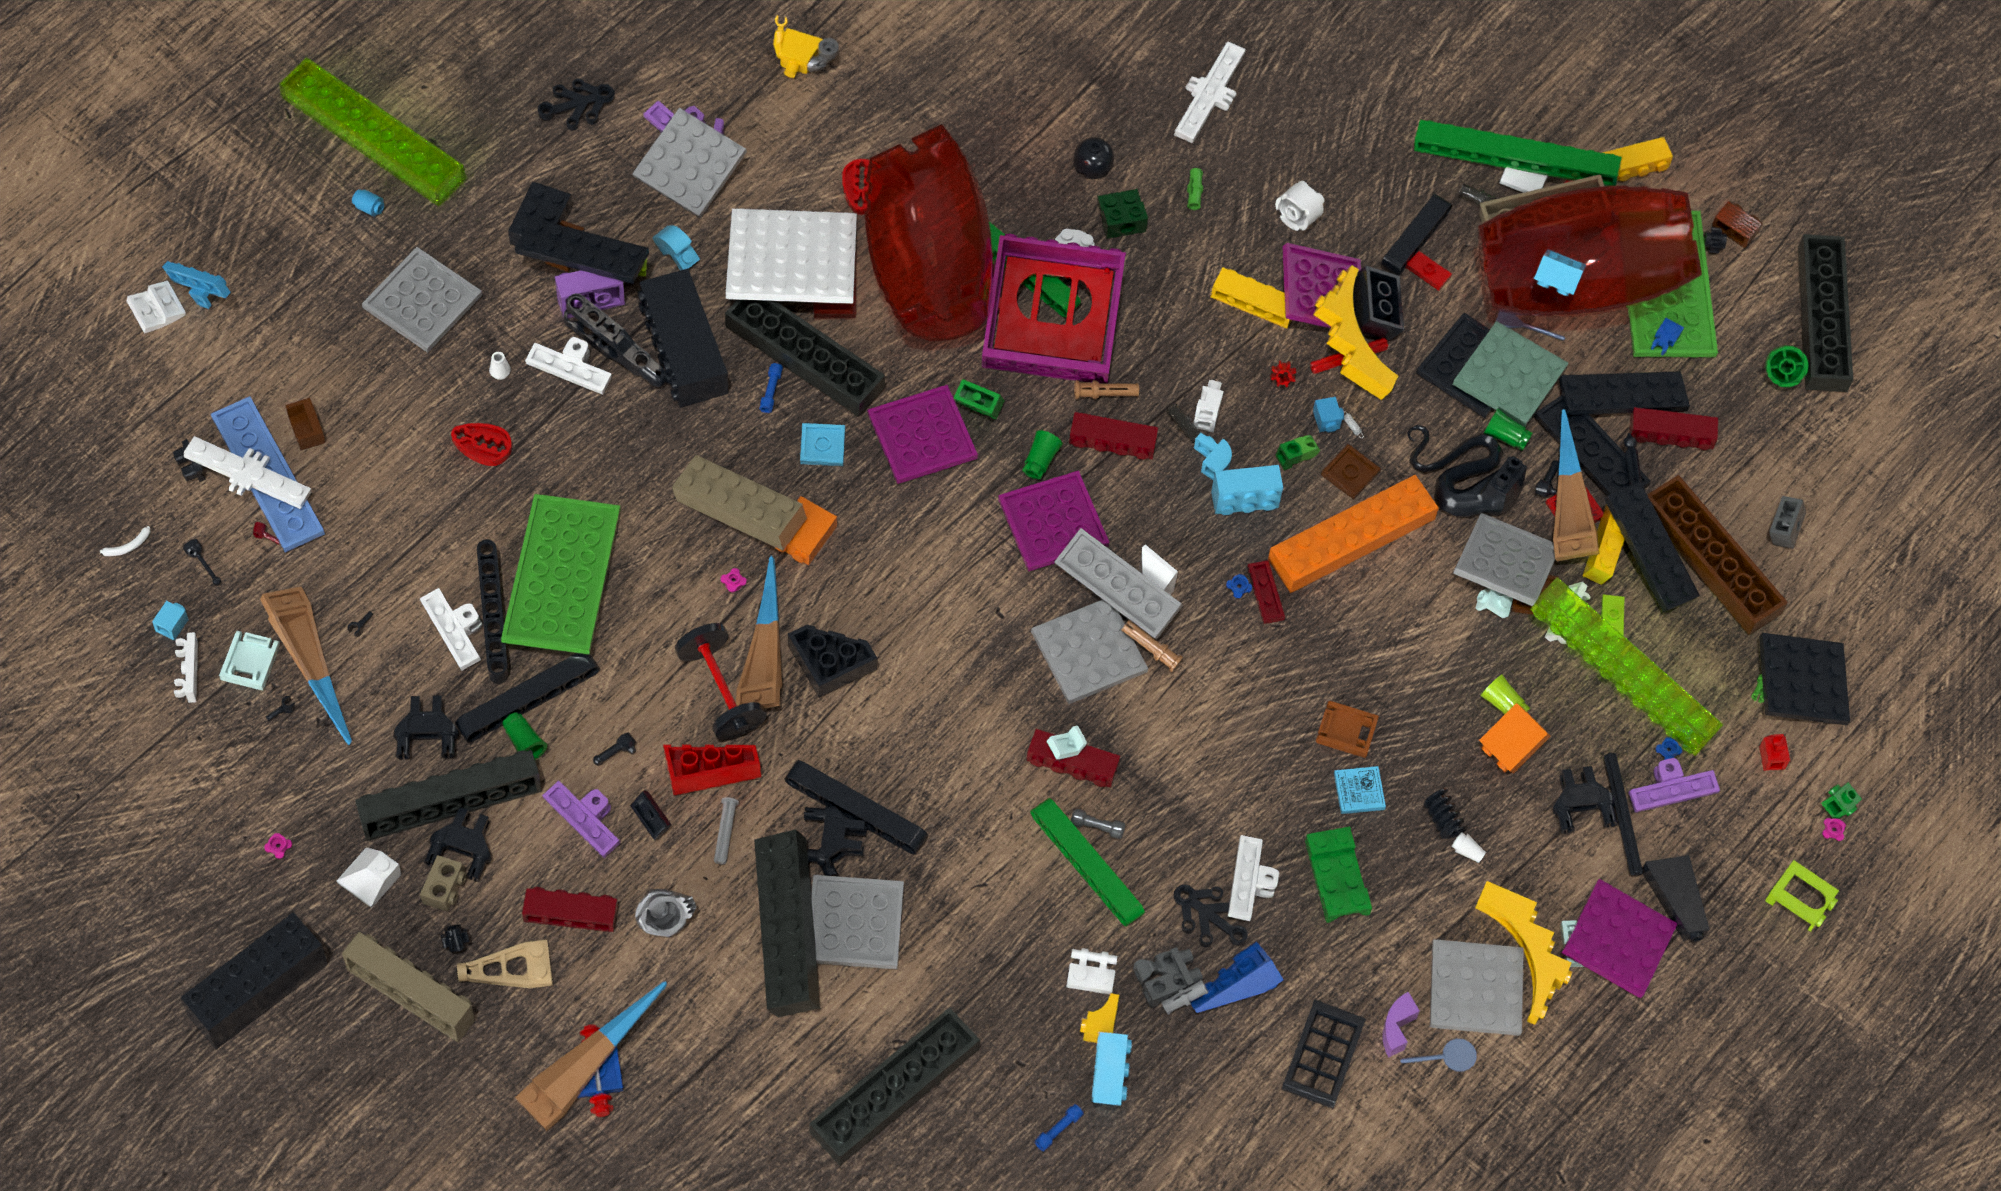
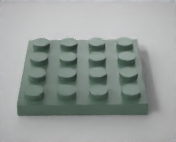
(1510, 373)

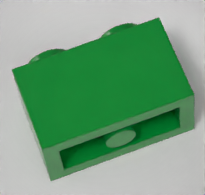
(979, 399)

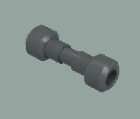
(1115, 828)

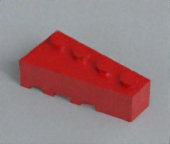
(710, 766)

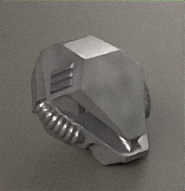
(664, 912)

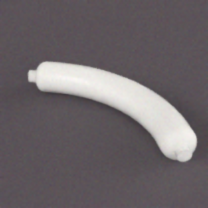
(116, 551)

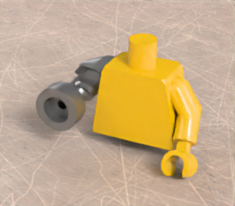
(802, 51)

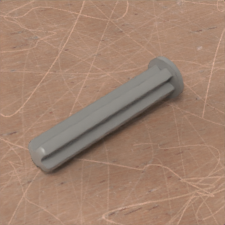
(725, 829)

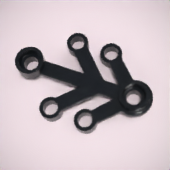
(578, 102)
(1207, 913)

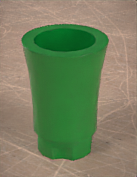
(1508, 430)
(1041, 454)
(523, 735)

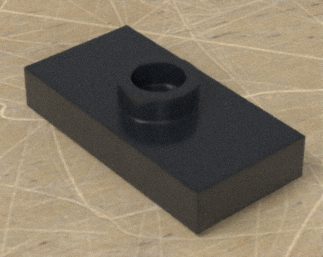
(650, 815)

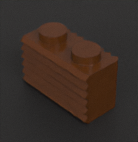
(1737, 224)

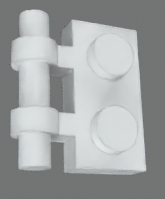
(1089, 977)

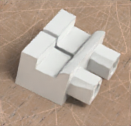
(1208, 406)

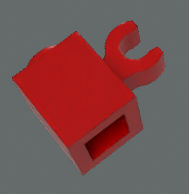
(1774, 752)

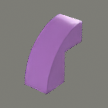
(1401, 1013)

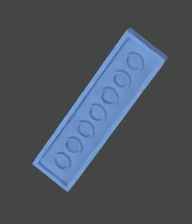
(245, 429)

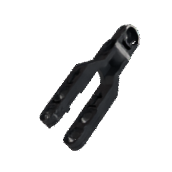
(621, 345)

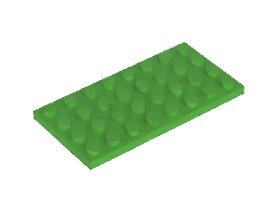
(1686, 306)
(561, 574)

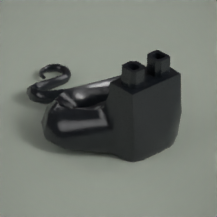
(1490, 495)

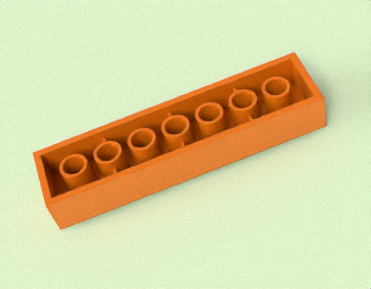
(1352, 533)

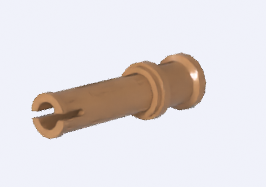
(1094, 389)
(1160, 652)

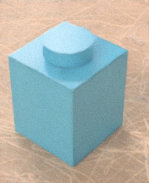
(170, 620)

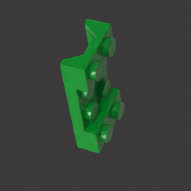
(1337, 873)

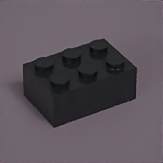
(542, 204)
(1378, 303)

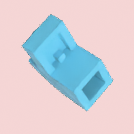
(677, 244)
(1217, 454)

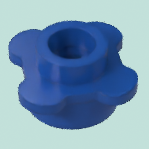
(1239, 580)
(1669, 743)

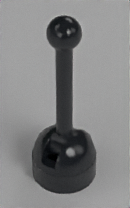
(194, 549)

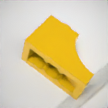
(1100, 1020)

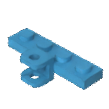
(200, 282)

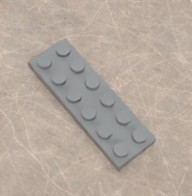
(1118, 583)

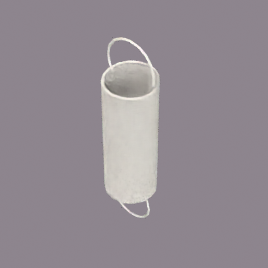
(1352, 424)

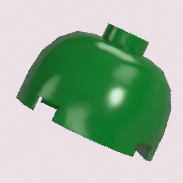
(1786, 365)

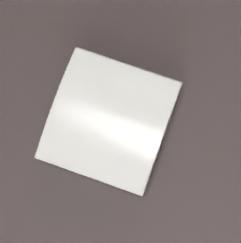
(1522, 180)
(156, 307)

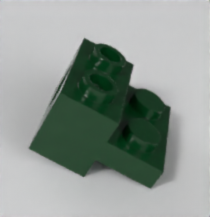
(1122, 213)

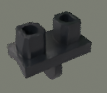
(192, 470)

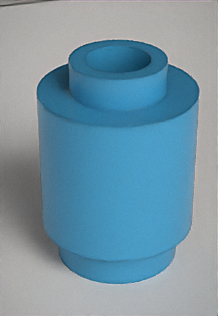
(368, 202)

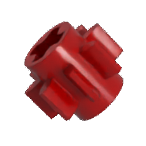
(1285, 379)

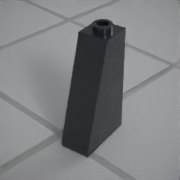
(1679, 895)

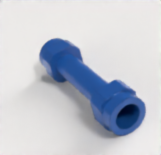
(774, 373)
(1044, 1140)

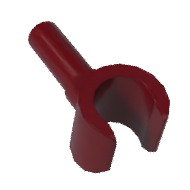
(259, 532)

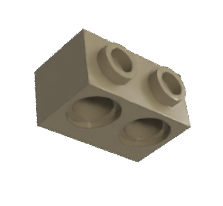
(437, 882)

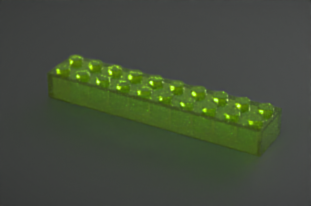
(372, 131)
(1626, 667)

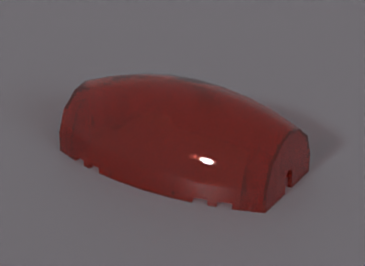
(930, 237)
(1628, 237)

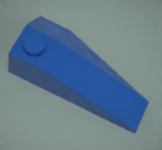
(1248, 976)

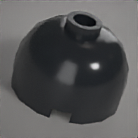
(1093, 158)

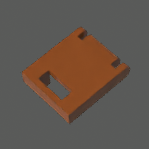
(1342, 728)

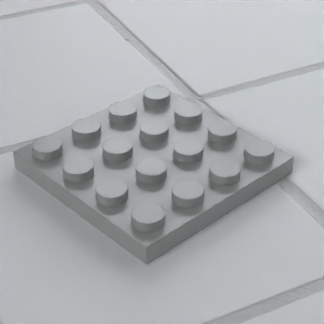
(689, 162)
(422, 299)
(1506, 559)
(1089, 650)
(857, 921)
(1476, 987)

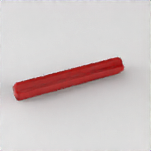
(1336, 359)

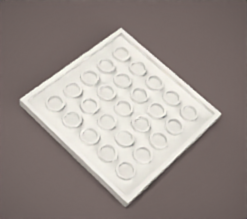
(791, 256)

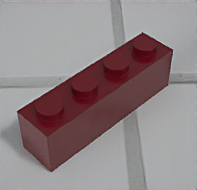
(1674, 428)
(1113, 435)
(1089, 764)
(570, 909)

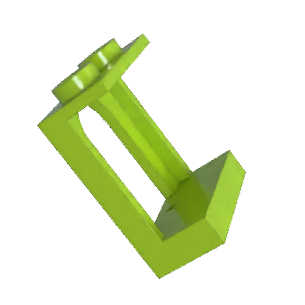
(1810, 915)

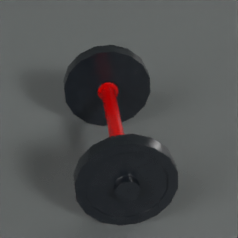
(702, 644)

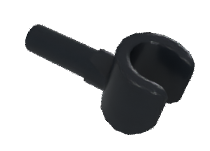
(360, 624)
(283, 708)
(829, 868)

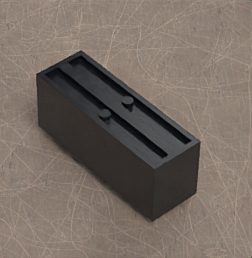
(683, 338)
(254, 980)

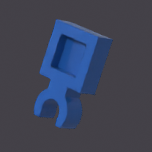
(1667, 334)

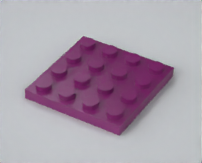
(1307, 277)
(922, 434)
(1049, 516)
(1619, 938)

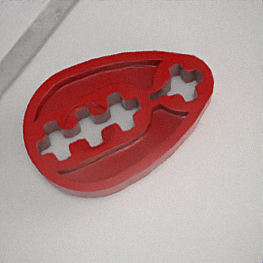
(850, 185)
(481, 453)

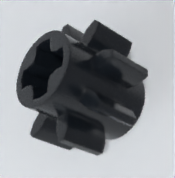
(1715, 240)
(455, 938)

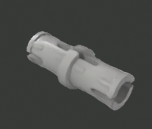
(1184, 997)

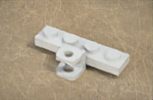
(570, 365)
(454, 626)
(1250, 879)

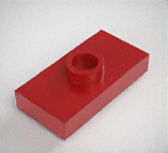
(1428, 270)

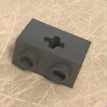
(1787, 522)

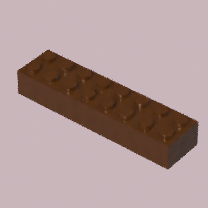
(1716, 556)

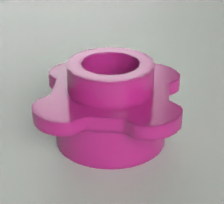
(736, 585)
(1834, 823)
(278, 839)

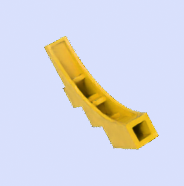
(1345, 336)
(1518, 917)

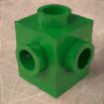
(1844, 797)

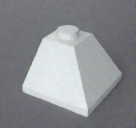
(1157, 570)
(370, 876)

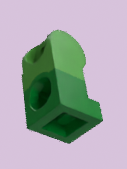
(1296, 451)

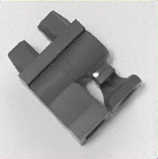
(1173, 975)

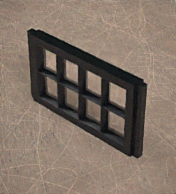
(1310, 1092)

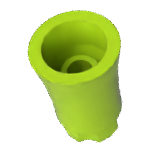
(1503, 695)

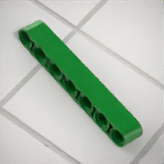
(1053, 290)
(1087, 862)

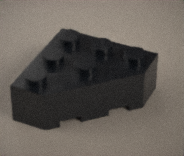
(830, 657)

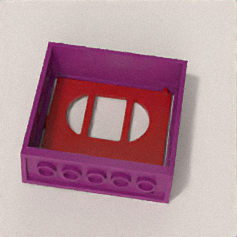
(1044, 347)

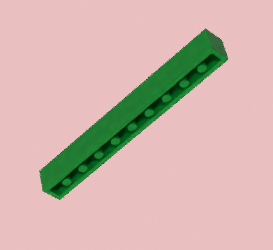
(1515, 152)

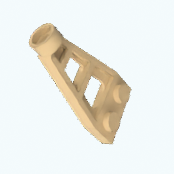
(537, 961)

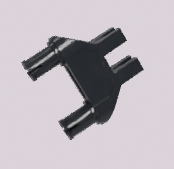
(425, 726)
(1583, 797)
(835, 835)
(464, 841)

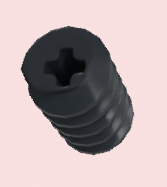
(1443, 815)

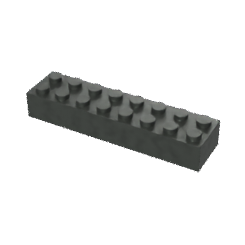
(1825, 312)
(806, 352)
(442, 795)
(786, 923)
(894, 1086)

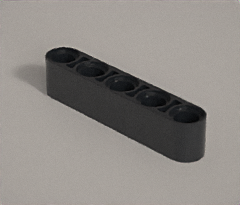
(1416, 234)

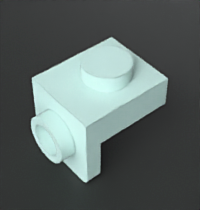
(1495, 602)
(1067, 744)

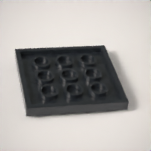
(1450, 357)
(1804, 679)

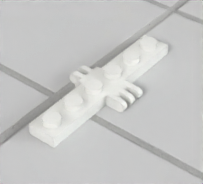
(1210, 92)
(247, 472)

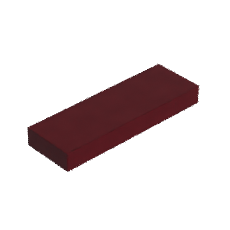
(1265, 592)

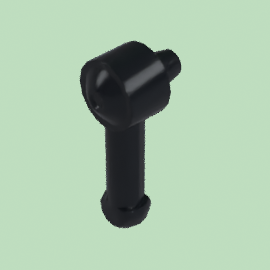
(1544, 486)
(624, 743)

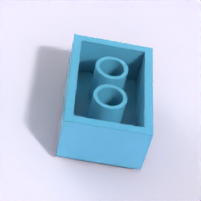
(1559, 272)
(1247, 489)
(1111, 1068)

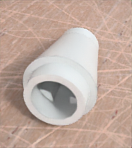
(499, 366)
(1468, 847)

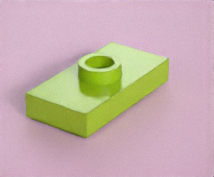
(1613, 611)

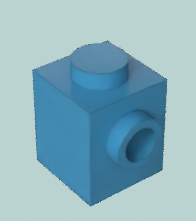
(1328, 414)

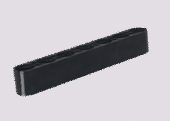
(490, 602)
(527, 695)
(856, 807)

